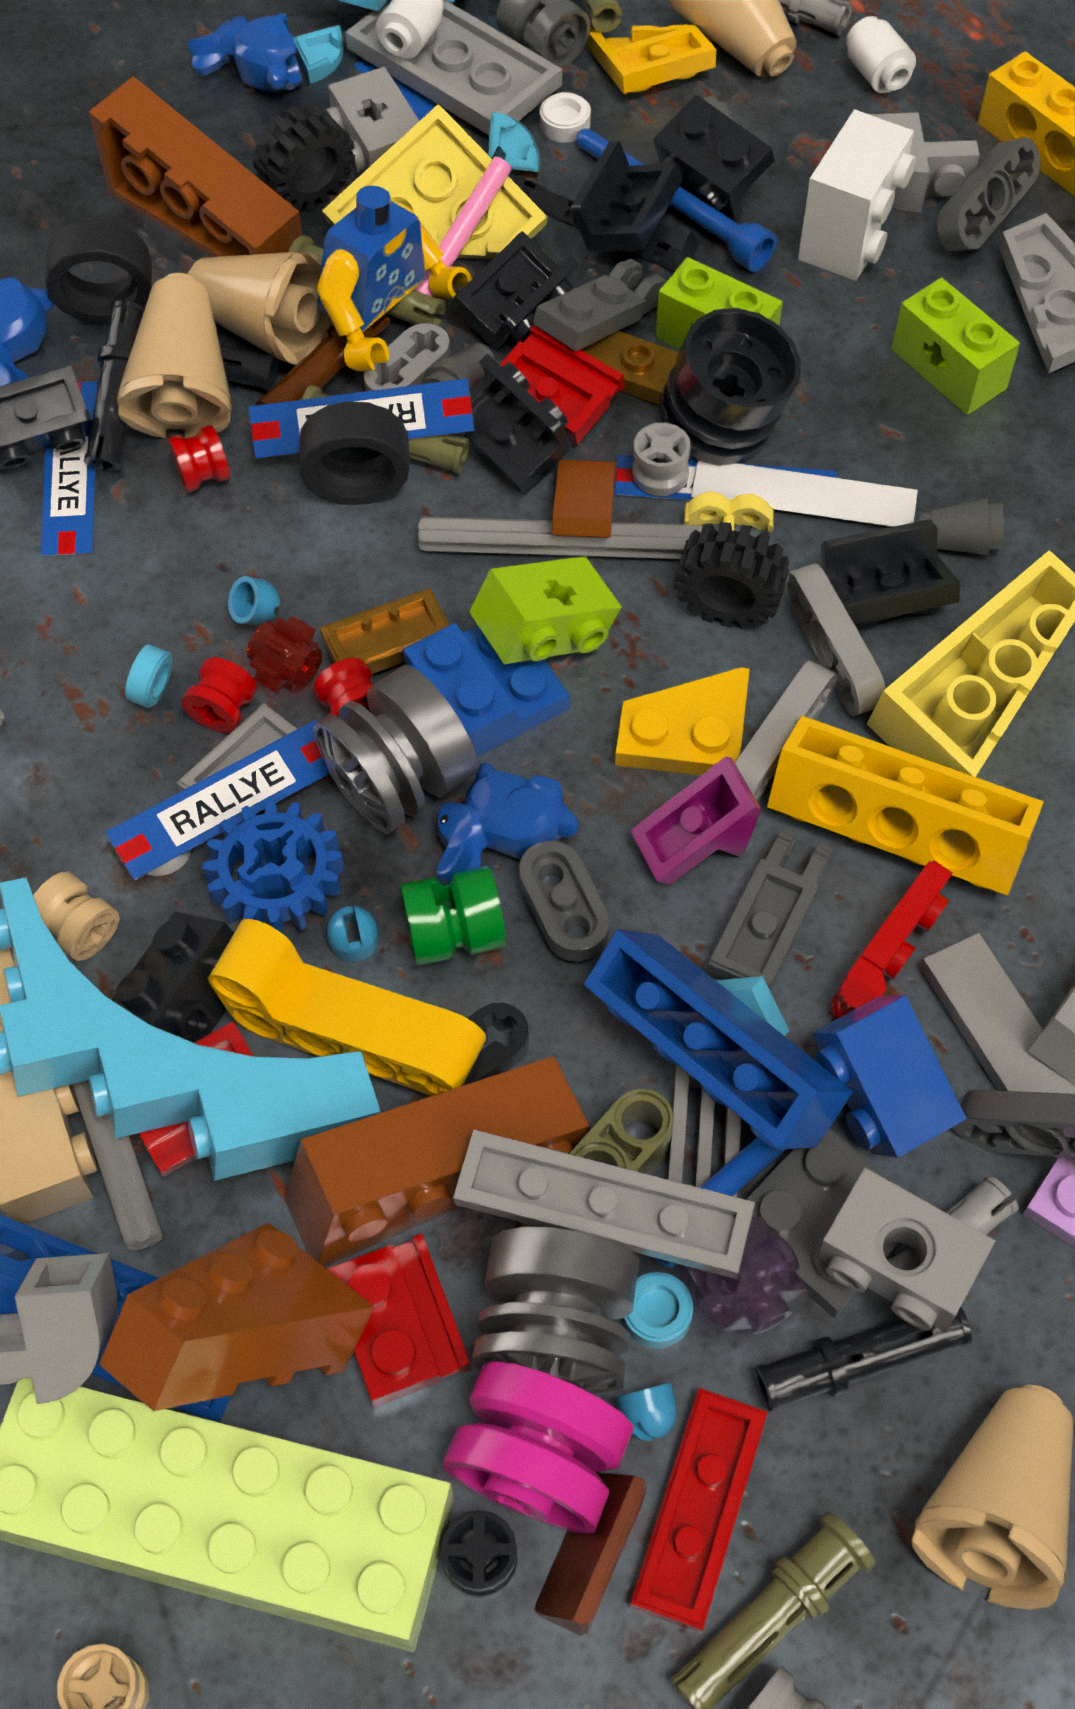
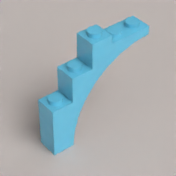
(237, 1106)

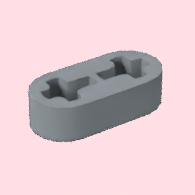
(404, 362)

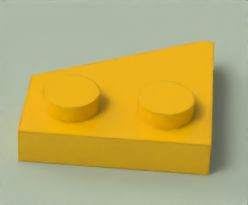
(652, 55)
(685, 725)

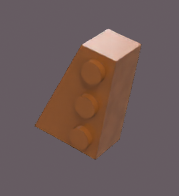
(234, 1319)

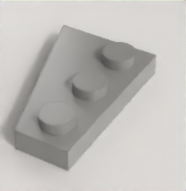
(1043, 275)

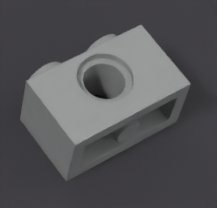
(885, 1214)

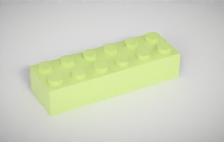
(223, 1512)

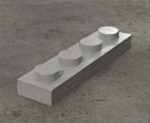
(605, 1200)

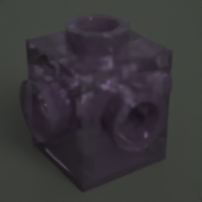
(762, 1288)

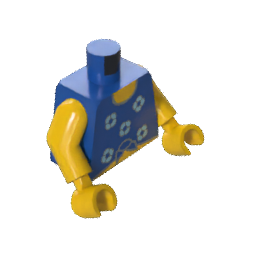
(371, 265)

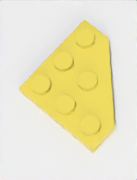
(434, 175)

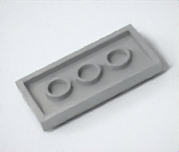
(465, 67)

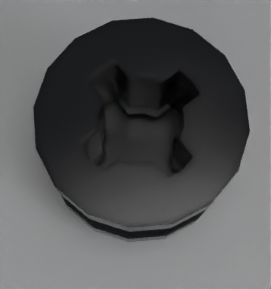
(479, 1538)

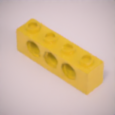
(1036, 104)
(904, 804)

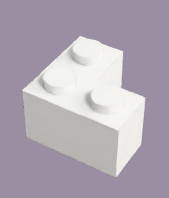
(854, 194)

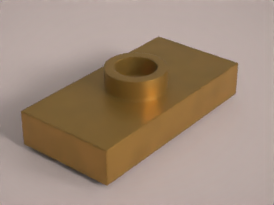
(641, 362)
(384, 630)

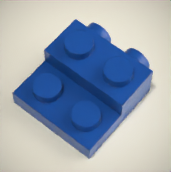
(487, 695)

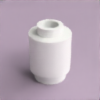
(408, 25)
(880, 54)

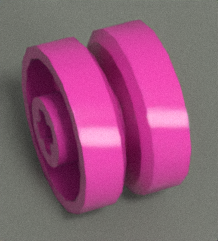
(539, 1446)

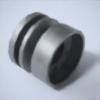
(396, 748)
(559, 1305)

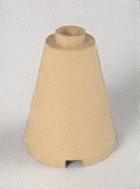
(746, 29)
(267, 300)
(175, 364)
(1006, 1504)

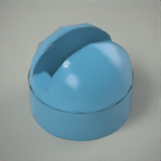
(251, 612)
(337, 934)
(650, 1411)

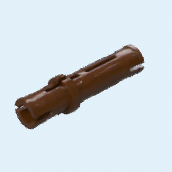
(318, 365)

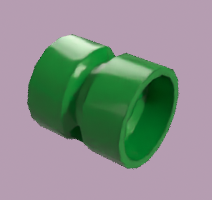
(453, 915)

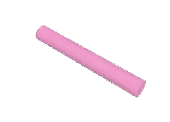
(470, 215)

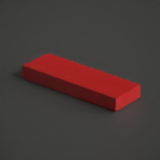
(699, 1511)

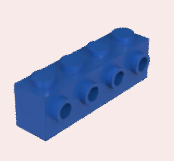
(718, 1040)

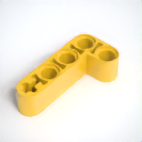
(331, 1014)

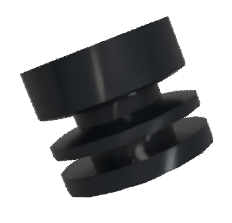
(730, 384)

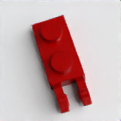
(888, 948)

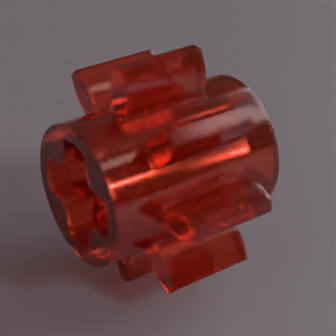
(284, 654)

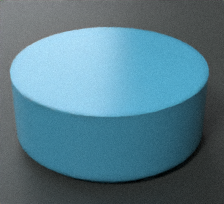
(149, 676)
(659, 1311)

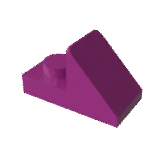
(697, 821)

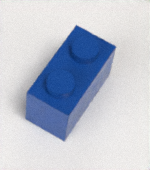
(894, 1074)

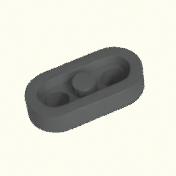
(564, 905)

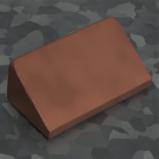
(589, 1560)

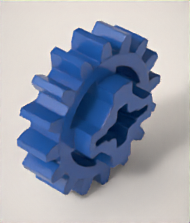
(274, 866)

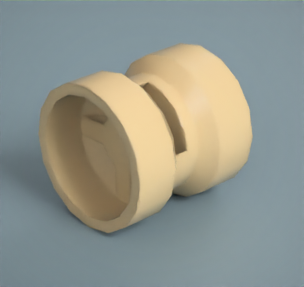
(77, 920)
(90, 1684)

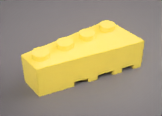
(976, 679)

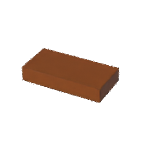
(584, 499)

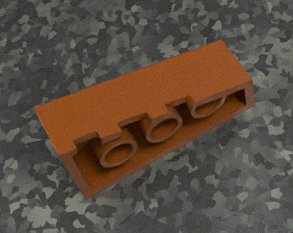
(185, 179)
(405, 1163)

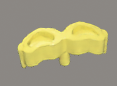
(742, 509)

